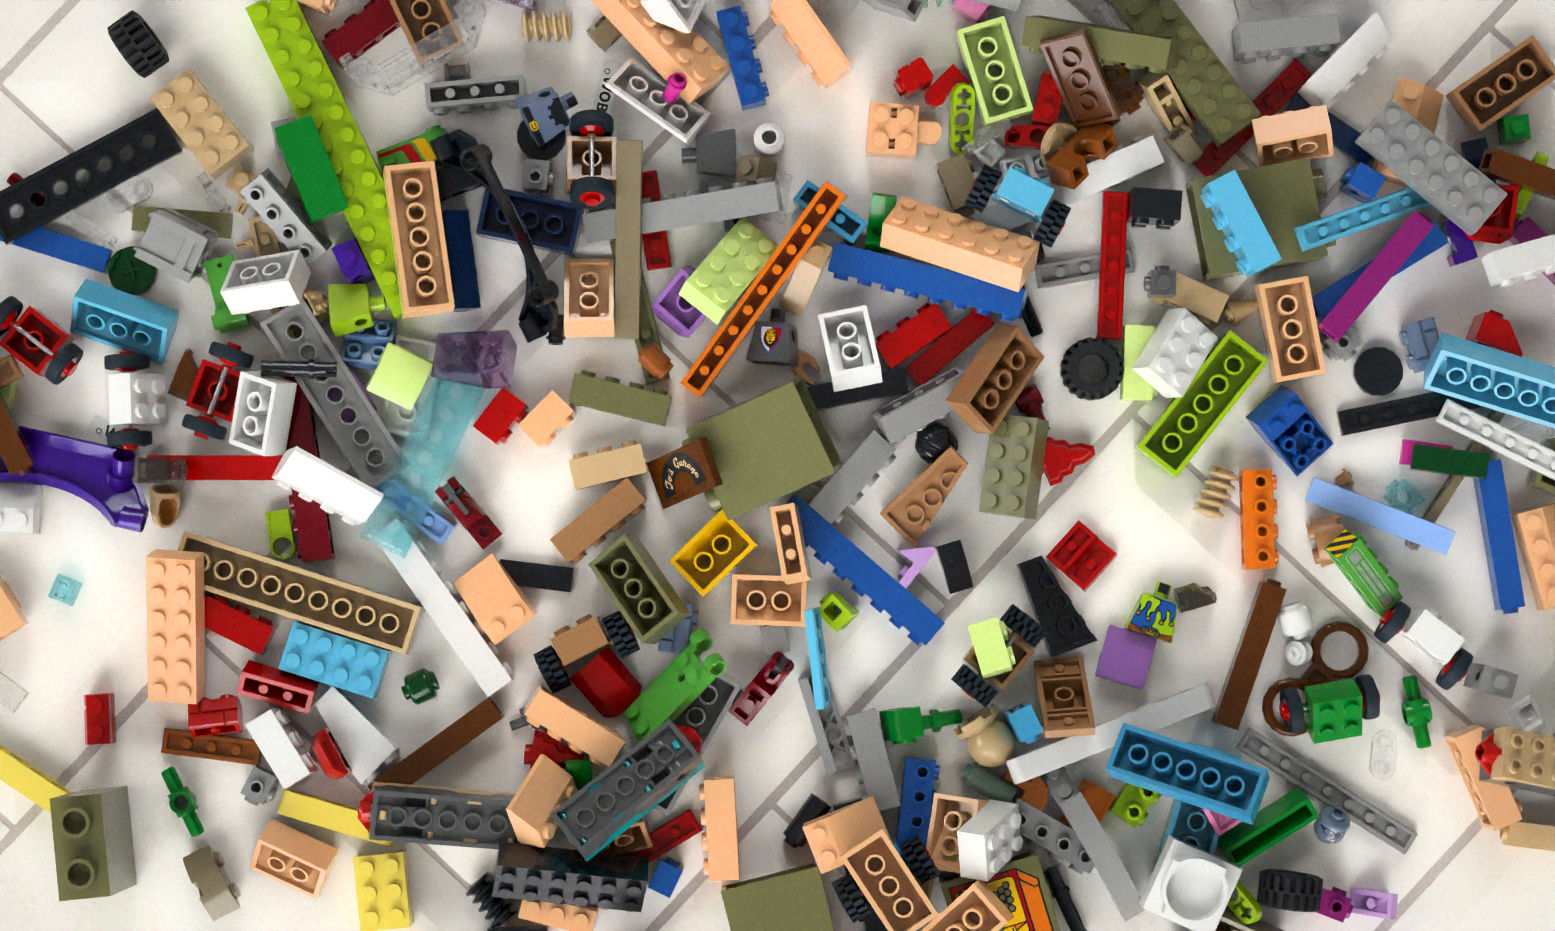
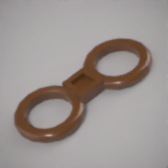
(1317, 672)

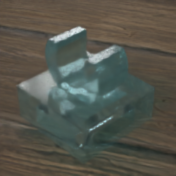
(65, 589)

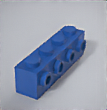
(741, 58)
(916, 799)

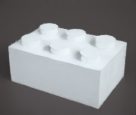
(265, 282)
(850, 348)
(1175, 353)
(262, 413)
(282, 747)
(989, 840)

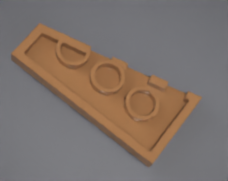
(921, 500)

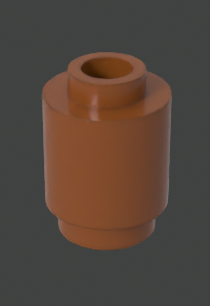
(655, 360)

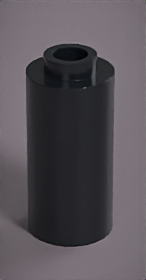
(811, 809)

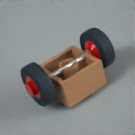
(591, 159)

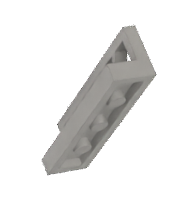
(819, 731)

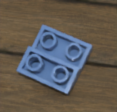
(365, 346)

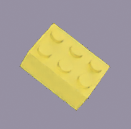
(383, 890)

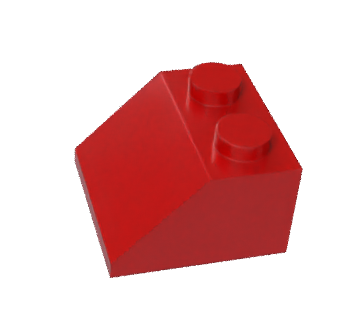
(1495, 332)

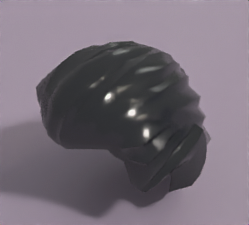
(934, 441)

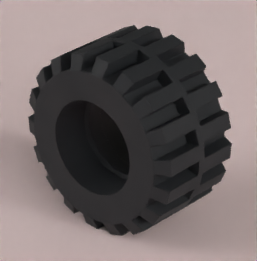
(138, 44)
(1112, 361)
(1289, 890)

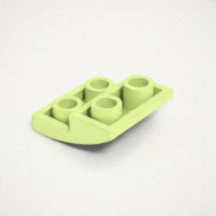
(399, 375)

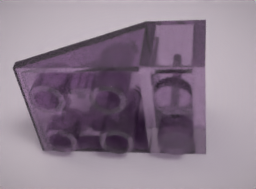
(475, 358)

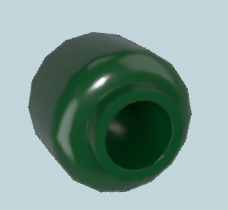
(420, 686)

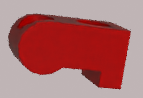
(941, 88)
(1025, 136)

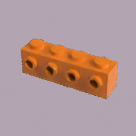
(1257, 519)

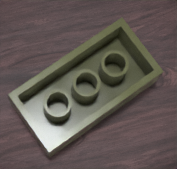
(1014, 467)
(639, 589)

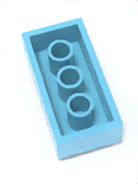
(1240, 224)
(335, 659)

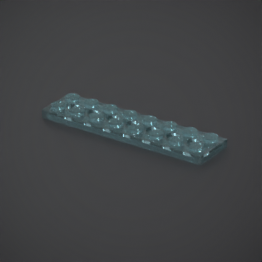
(431, 474)

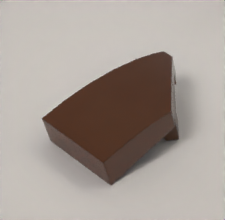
(184, 376)

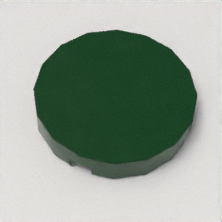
(131, 273)

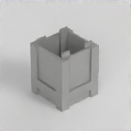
(176, 244)

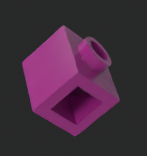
(1335, 904)

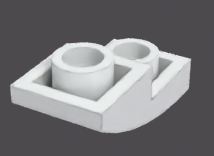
(1031, 163)

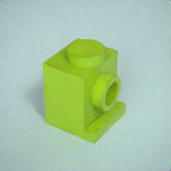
(837, 620)

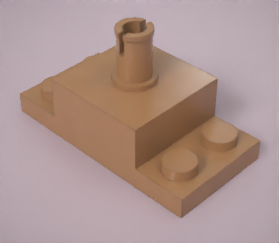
(1063, 698)

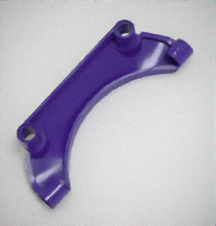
(88, 470)

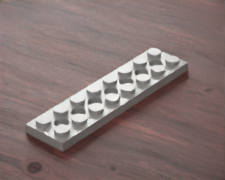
(317, 394)

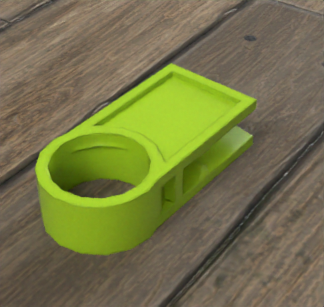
(280, 526)

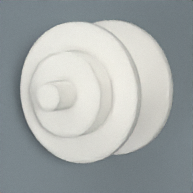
(1298, 652)

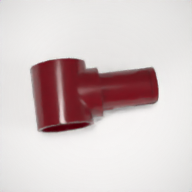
(1031, 402)

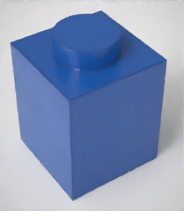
(666, 876)

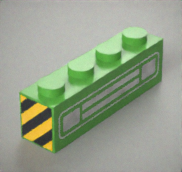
(1364, 572)

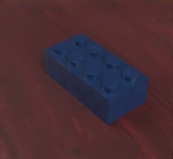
(550, 222)

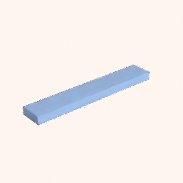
(1380, 515)

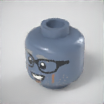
(1331, 825)

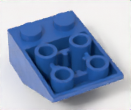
(1289, 429)

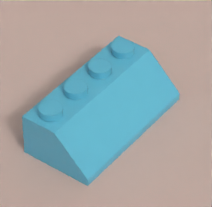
(123, 320)

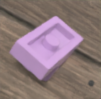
(919, 558)
(1374, 903)

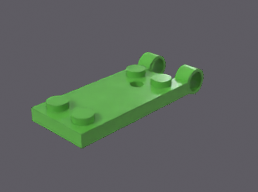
(668, 694)

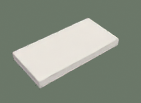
(395, 417)

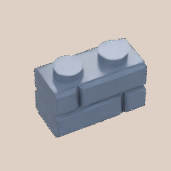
(1420, 341)
(679, 637)

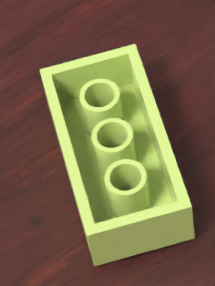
(994, 71)
(728, 270)
(990, 647)

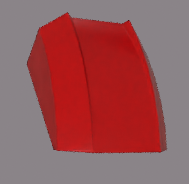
(1501, 222)
(607, 684)
(329, 755)

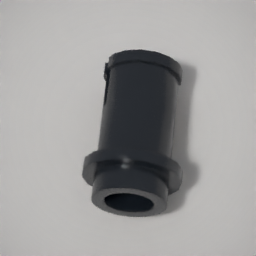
(556, 336)

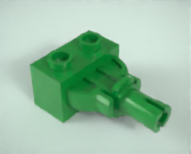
(907, 724)

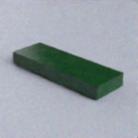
(1449, 461)

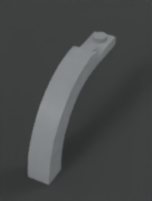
(1094, 842)

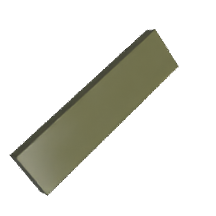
(215, 220)

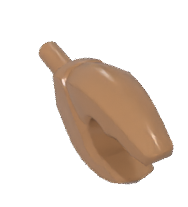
(804, 360)

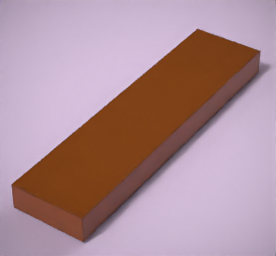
(211, 747)

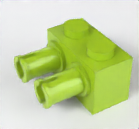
(1133, 803)

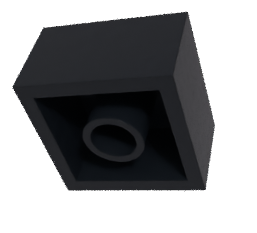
(1154, 207)

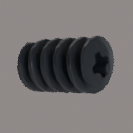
(494, 905)

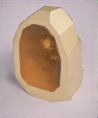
(164, 505)

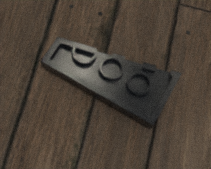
(1053, 608)

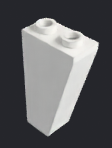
(356, 734)

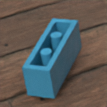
(843, 223)
(1023, 723)

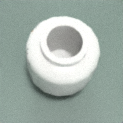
(769, 139)
(1295, 620)

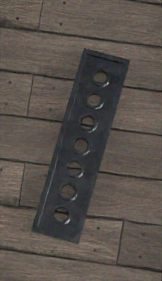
(99, 181)

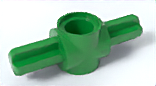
(1416, 711)
(176, 789)

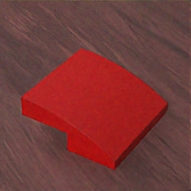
(1081, 556)

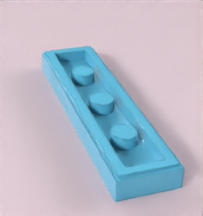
(817, 658)

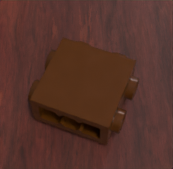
(1125, 92)

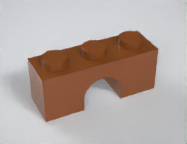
(1069, 165)

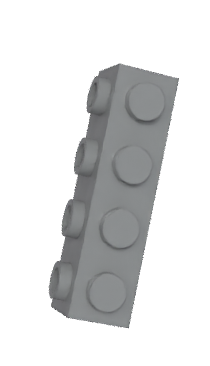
(474, 93)
(285, 216)
(917, 408)
(852, 477)
(872, 758)
(1054, 836)

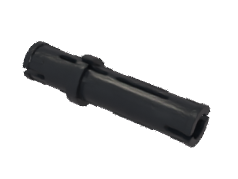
(299, 368)
(1061, 893)

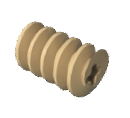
(546, 26)
(1216, 492)

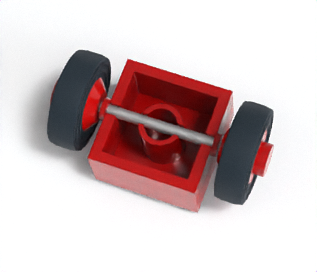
(38, 341)
(216, 390)

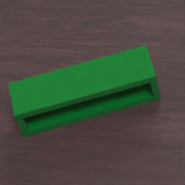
(1269, 828)

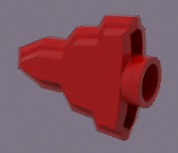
(1062, 458)
(551, 748)

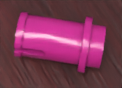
(676, 84)

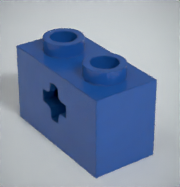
(1361, 182)

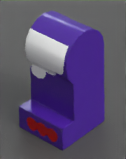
(1461, 247)

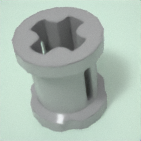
(457, 72)

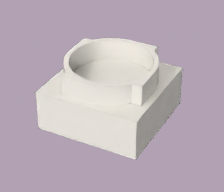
(1190, 886)

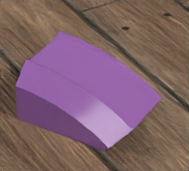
(675, 310)

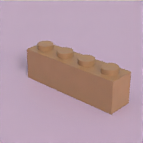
(598, 520)

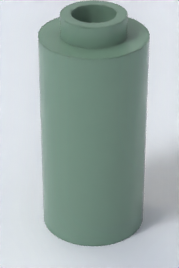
(988, 783)

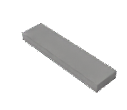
(1074, 270)

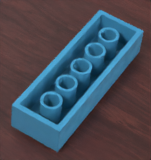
(1188, 773)

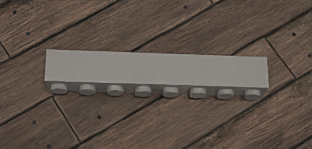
(691, 209)

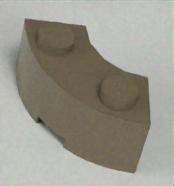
(208, 875)

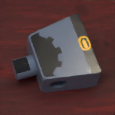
(545, 113)

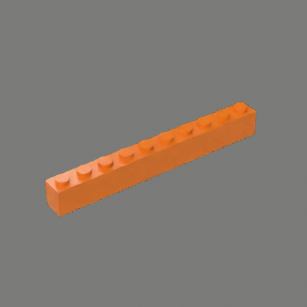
(764, 289)

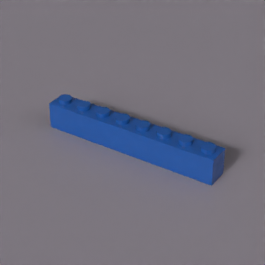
(926, 280)
(866, 576)

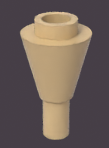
(1237, 311)

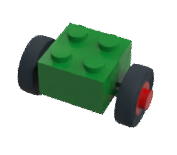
(1331, 708)

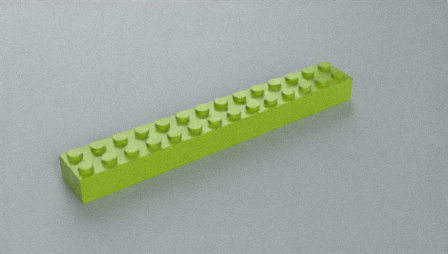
(316, 92)

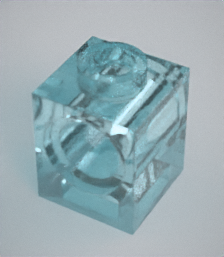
(1414, 497)

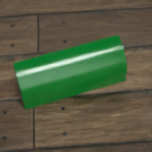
(310, 169)

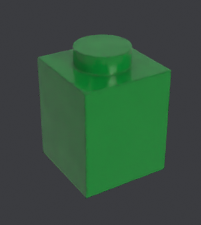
(1513, 129)

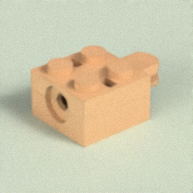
(898, 128)

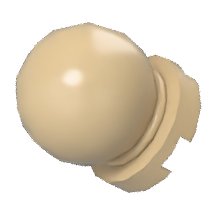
(988, 739)

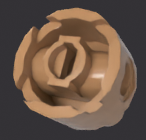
(1323, 533)

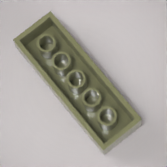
(1110, 43)

